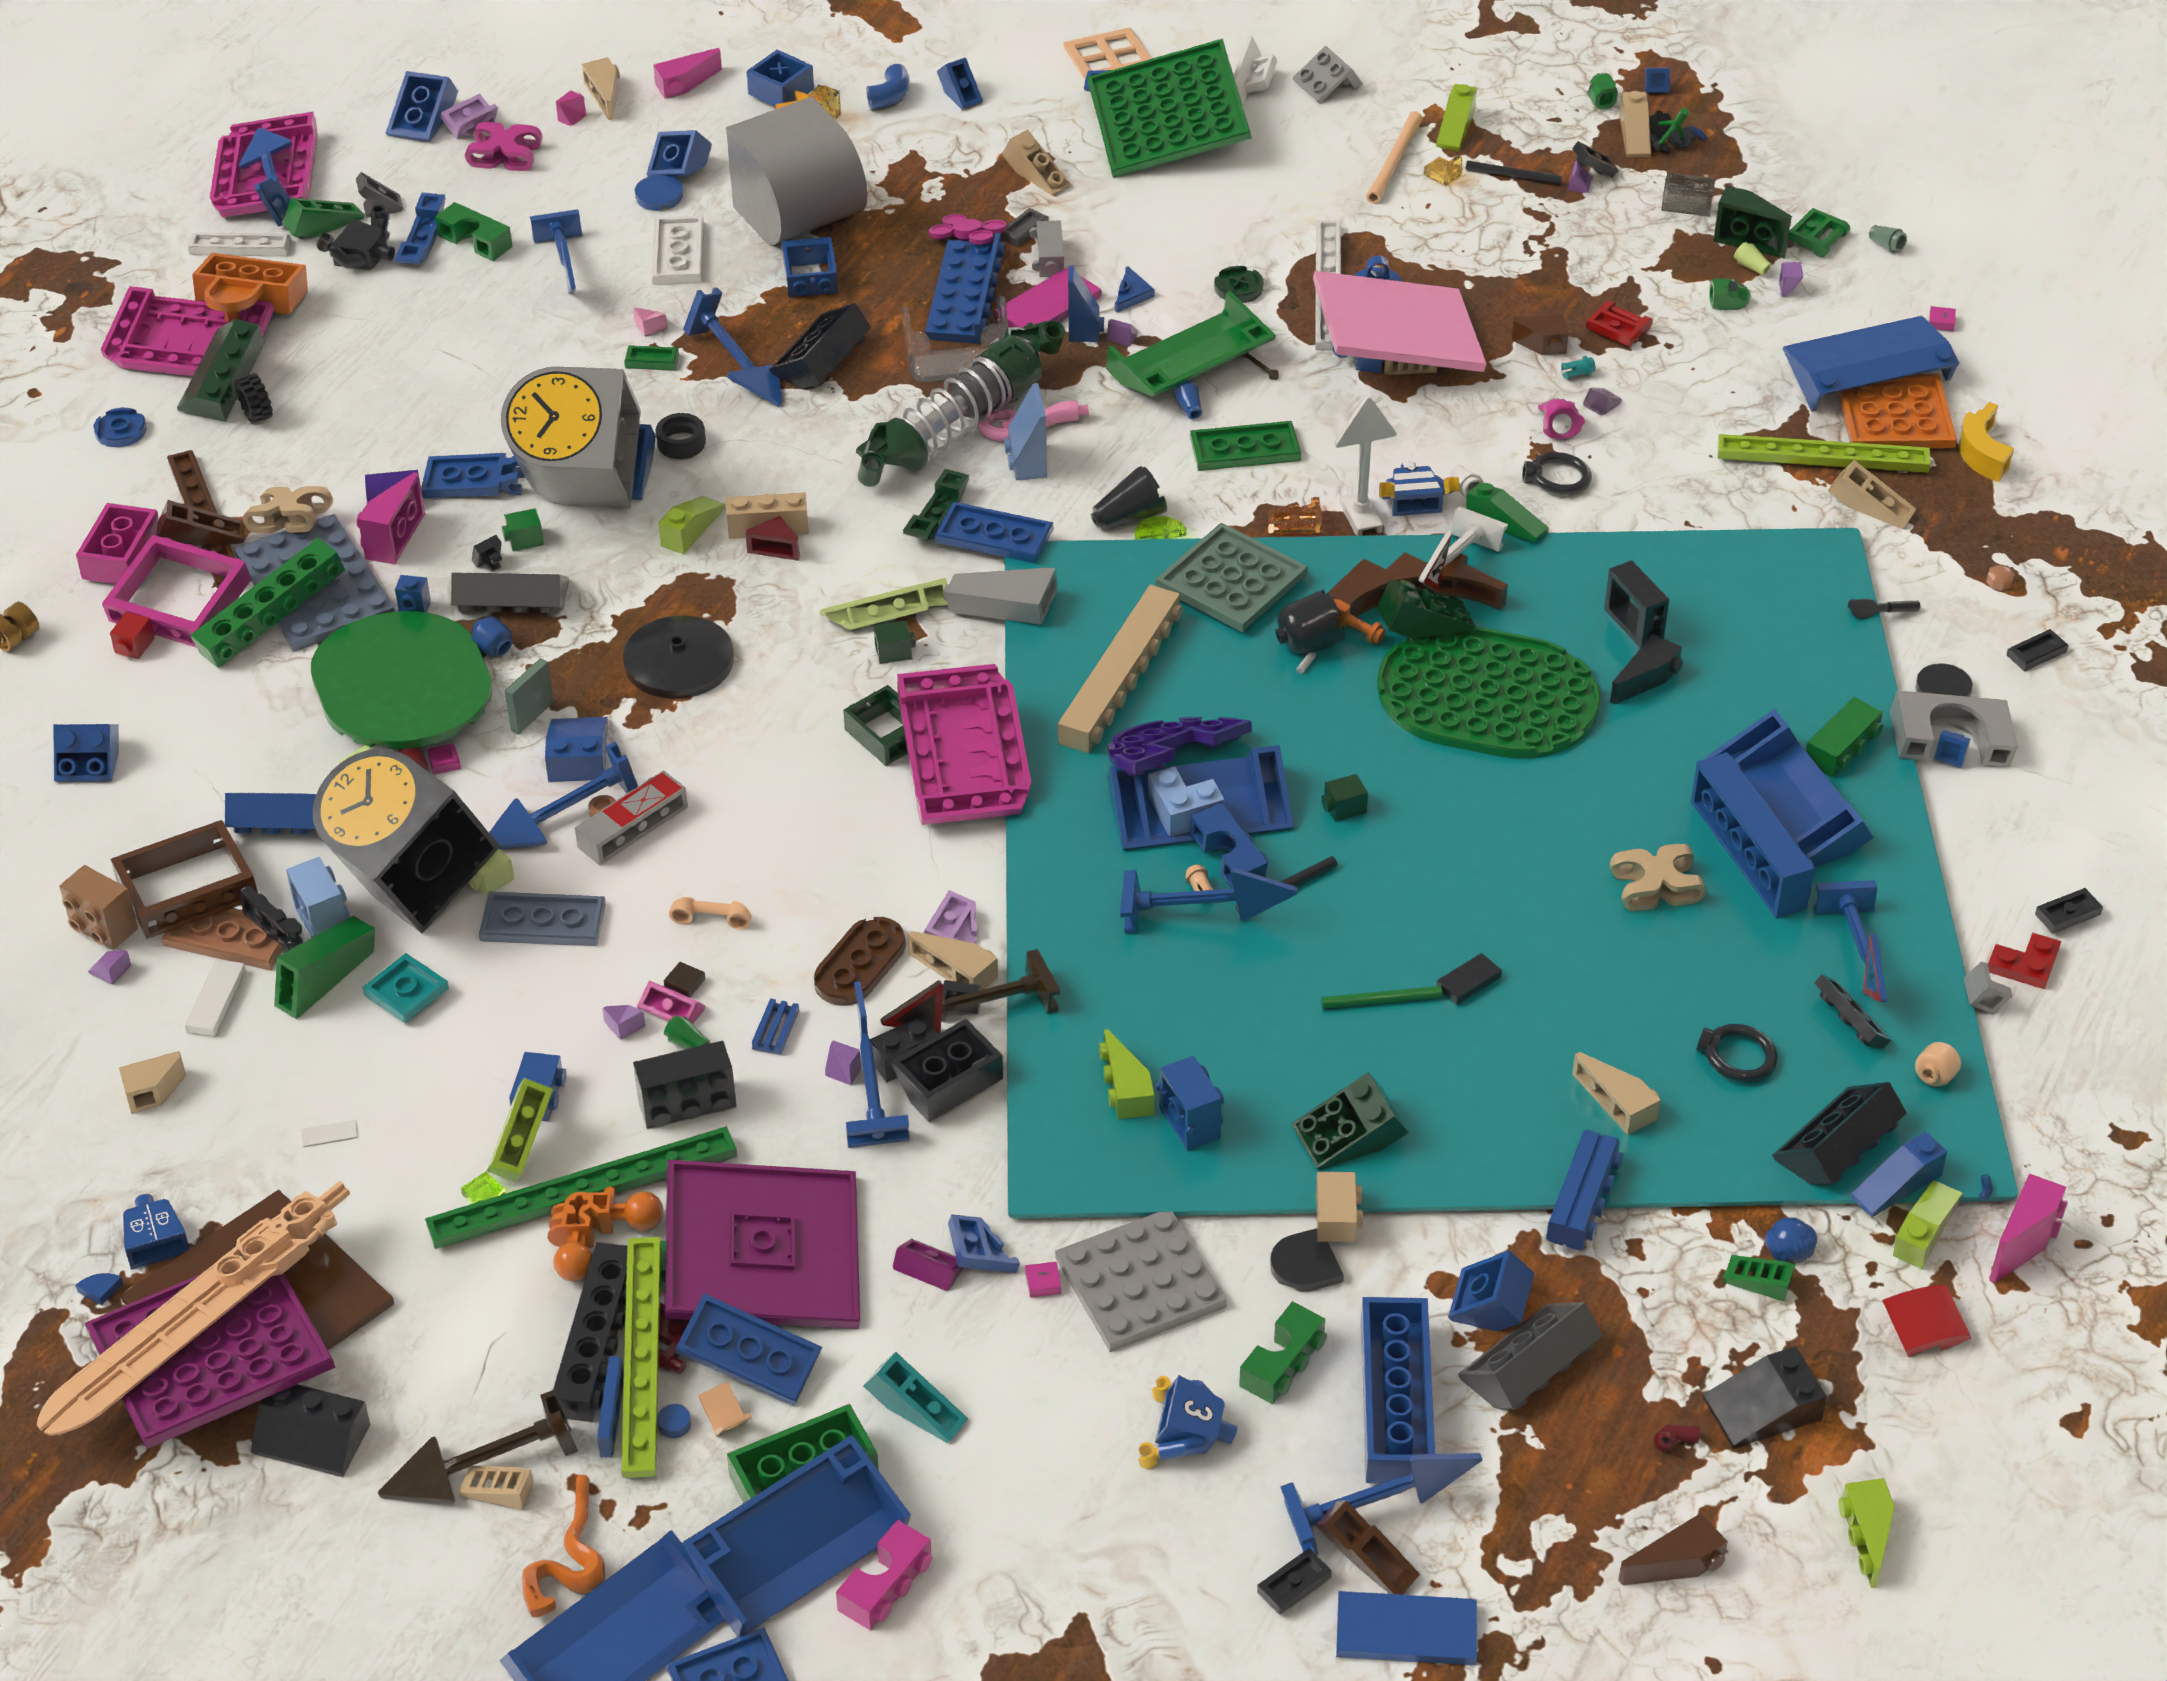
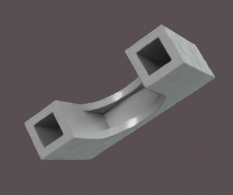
(1983, 718)

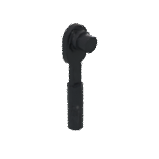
(1867, 607)

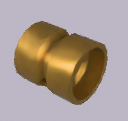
(16, 624)

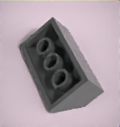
(508, 590)
(1532, 1354)

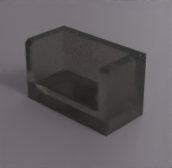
(1688, 194)

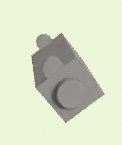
(1049, 248)

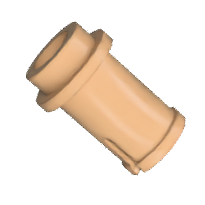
(1197, 877)

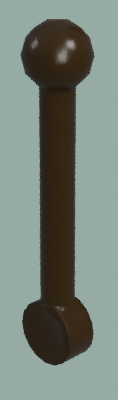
(1273, 374)

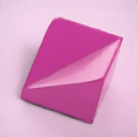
(570, 108)

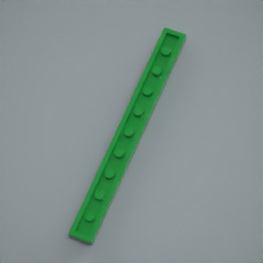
(542, 1197)

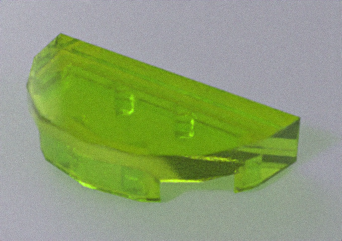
(1159, 528)

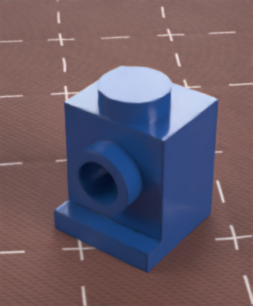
(412, 593)

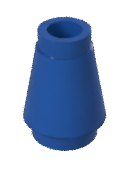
(1188, 398)

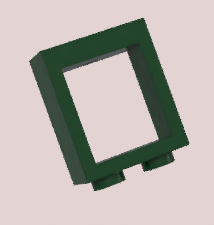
(869, 708)

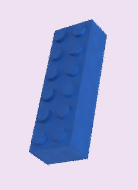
(1752, 835)
(1395, 1385)

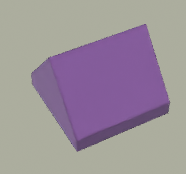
(1579, 179)
(1121, 332)

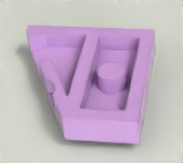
(954, 918)

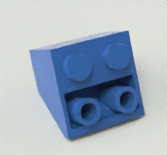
(85, 751)

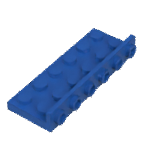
(965, 291)

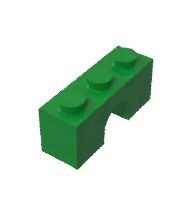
(489, 236)
(1272, 1372)

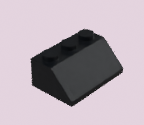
(948, 1069)
(310, 1429)

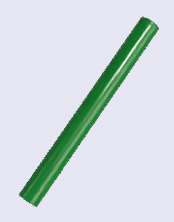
(1381, 997)

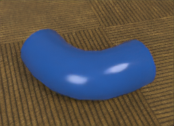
(892, 90)

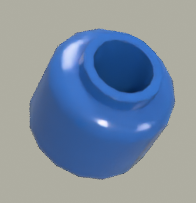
(492, 636)

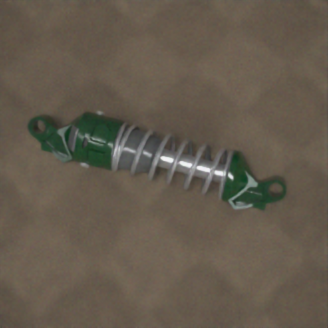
(992, 382)

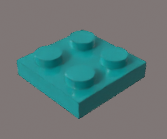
(405, 988)

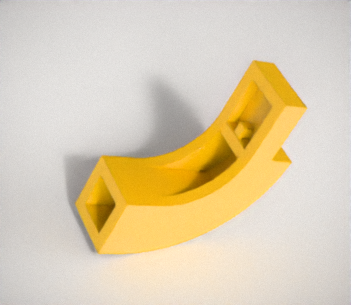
(1979, 449)

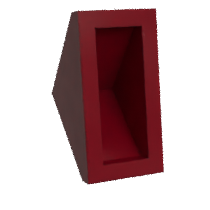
(773, 540)

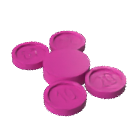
(967, 229)

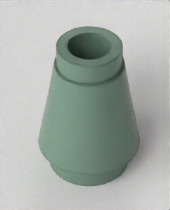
(1888, 237)

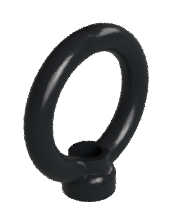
(1533, 472)
(1709, 1043)

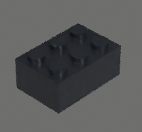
(685, 1084)

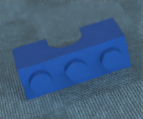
(1219, 830)

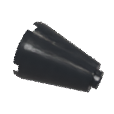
(1130, 501)

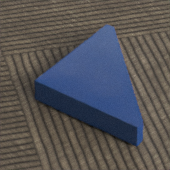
(1132, 290)

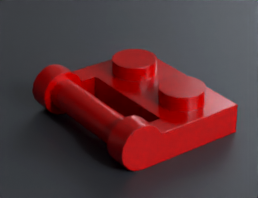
(1618, 323)

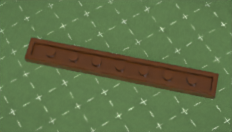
(196, 494)

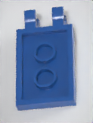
(471, 475)

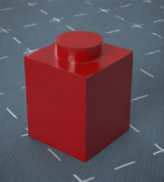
(132, 635)

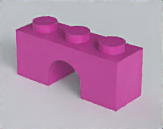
(871, 1597)

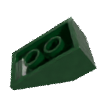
(1751, 219)

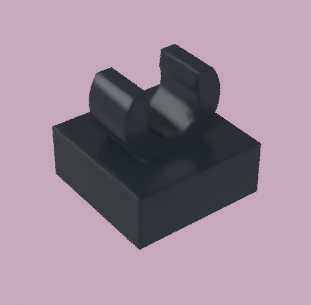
(488, 553)

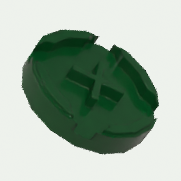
(1240, 281)

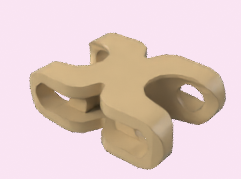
(288, 509)
(1657, 877)

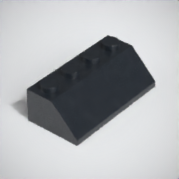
(822, 347)
(1842, 1133)

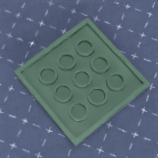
(1232, 576)

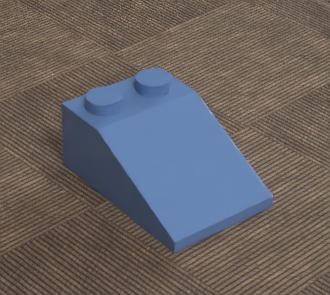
(1028, 438)

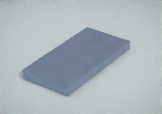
(542, 918)

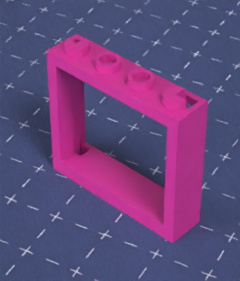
(164, 624)

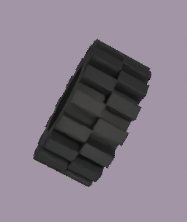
(253, 398)

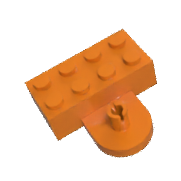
(238, 282)

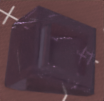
(1601, 400)

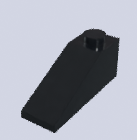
(1647, 669)

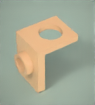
(722, 1408)

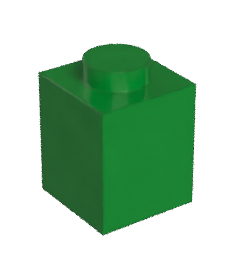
(523, 529)

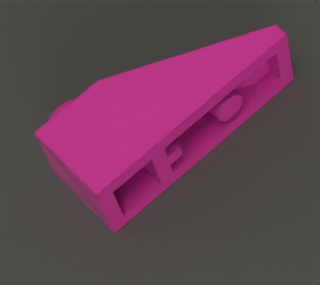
(687, 72)

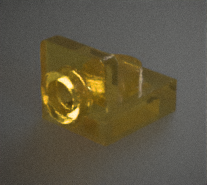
(828, 98)
(1444, 170)

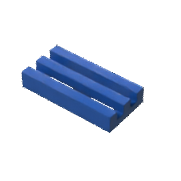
(771, 1008)

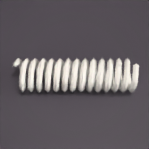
(1306, 662)

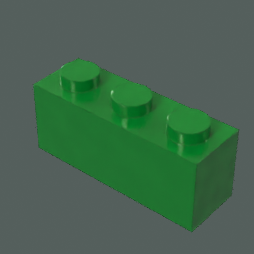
(1844, 736)

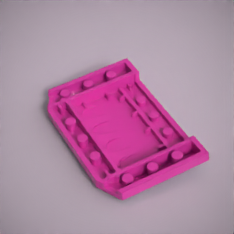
(234, 187)
(168, 332)
(963, 743)

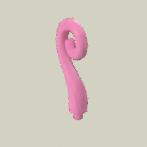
(1055, 414)

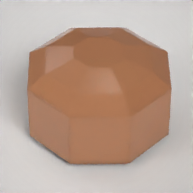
(2000, 577)

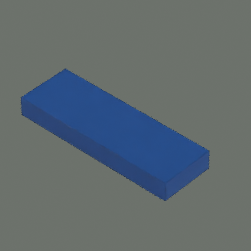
(610, 1407)

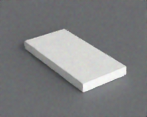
(678, 250)

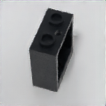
(1630, 581)

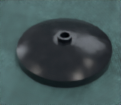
(678, 657)

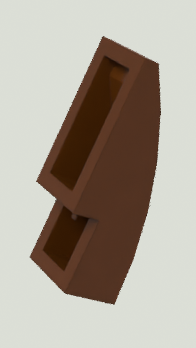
(1367, 1548)

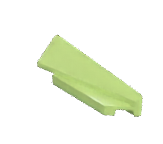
(887, 605)

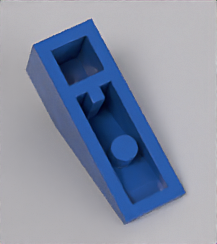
(1083, 311)
(1901, 1174)

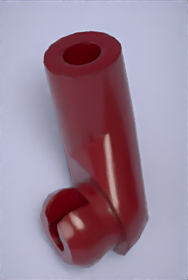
(1673, 1434)

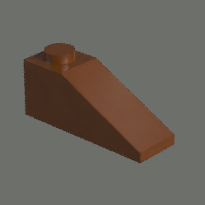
(198, 526)
(1677, 1555)

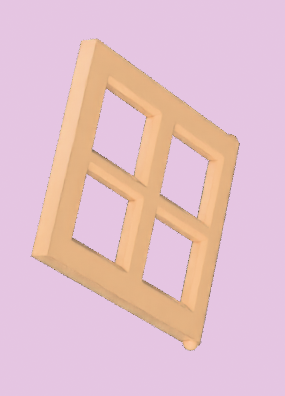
(1111, 55)

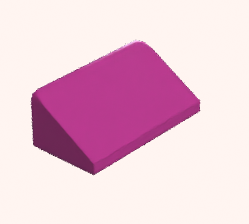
(668, 1003)

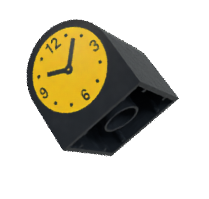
(401, 833)

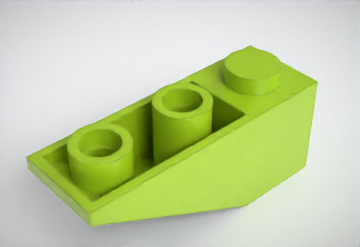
(1129, 1080)
(1869, 1516)

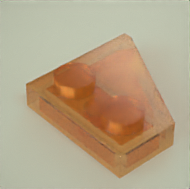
(1296, 519)

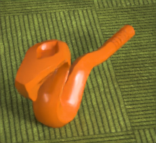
(576, 1581)

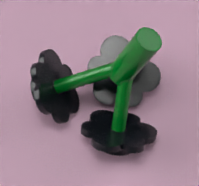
(1664, 127)

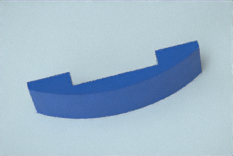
(423, 231)

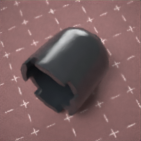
(1309, 624)

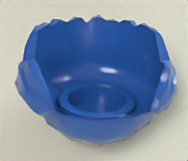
(1791, 1240)

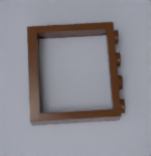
(193, 904)

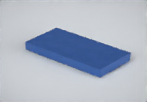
(994, 532)
(748, 1349)
(1407, 1628)

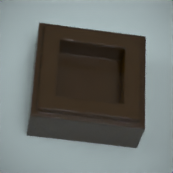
(684, 979)

